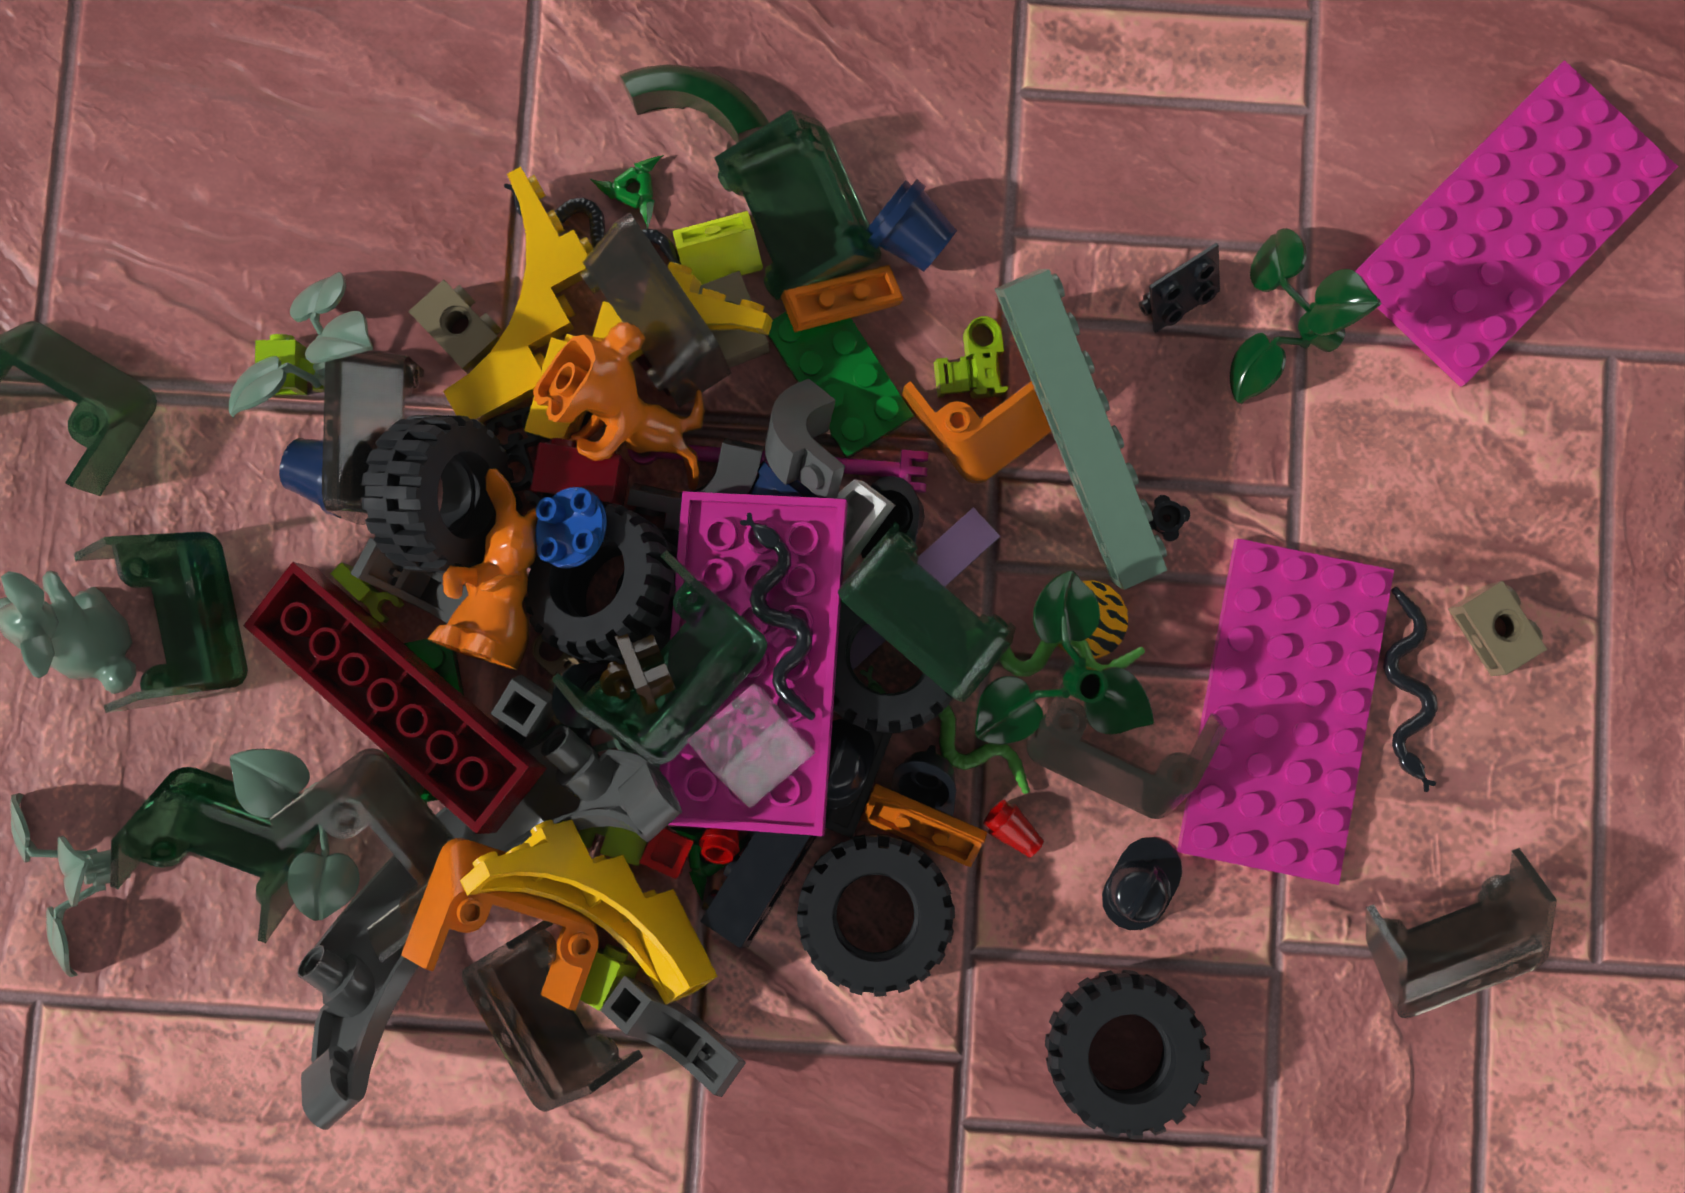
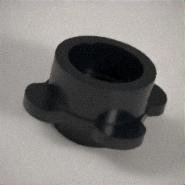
(1177, 513)

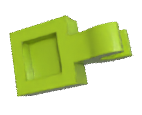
(365, 592)

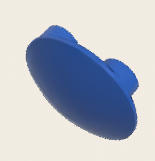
(570, 527)

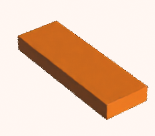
(841, 298)
(923, 825)

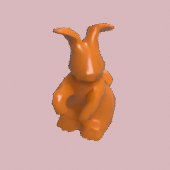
(599, 378)
(491, 618)

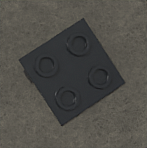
(1183, 289)

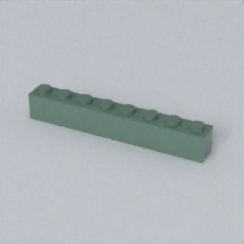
(1081, 427)

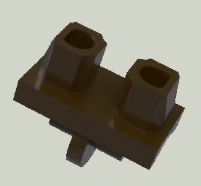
(621, 679)

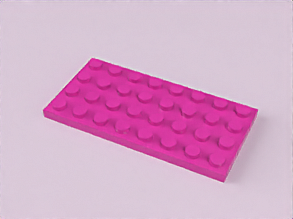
(1513, 223)
(731, 562)
(1296, 699)

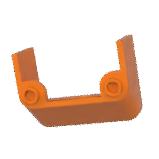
(985, 444)
(449, 907)

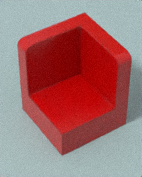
(667, 853)

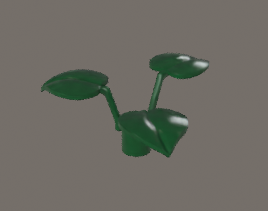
(1338, 304)
(1110, 697)

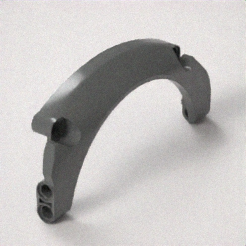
(363, 991)

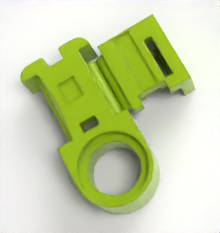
(978, 373)

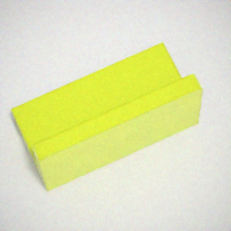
(719, 247)

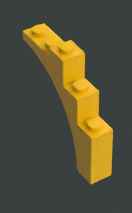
(552, 266)
(709, 304)
(604, 890)

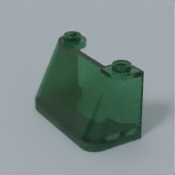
(799, 202)

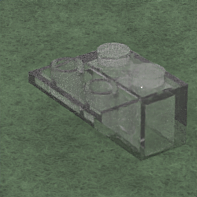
(751, 745)

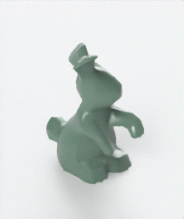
(72, 635)

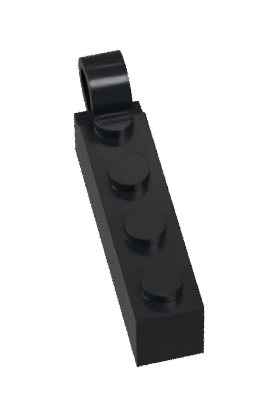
(755, 884)

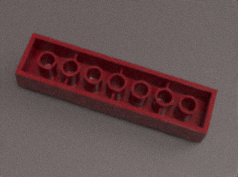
(395, 698)

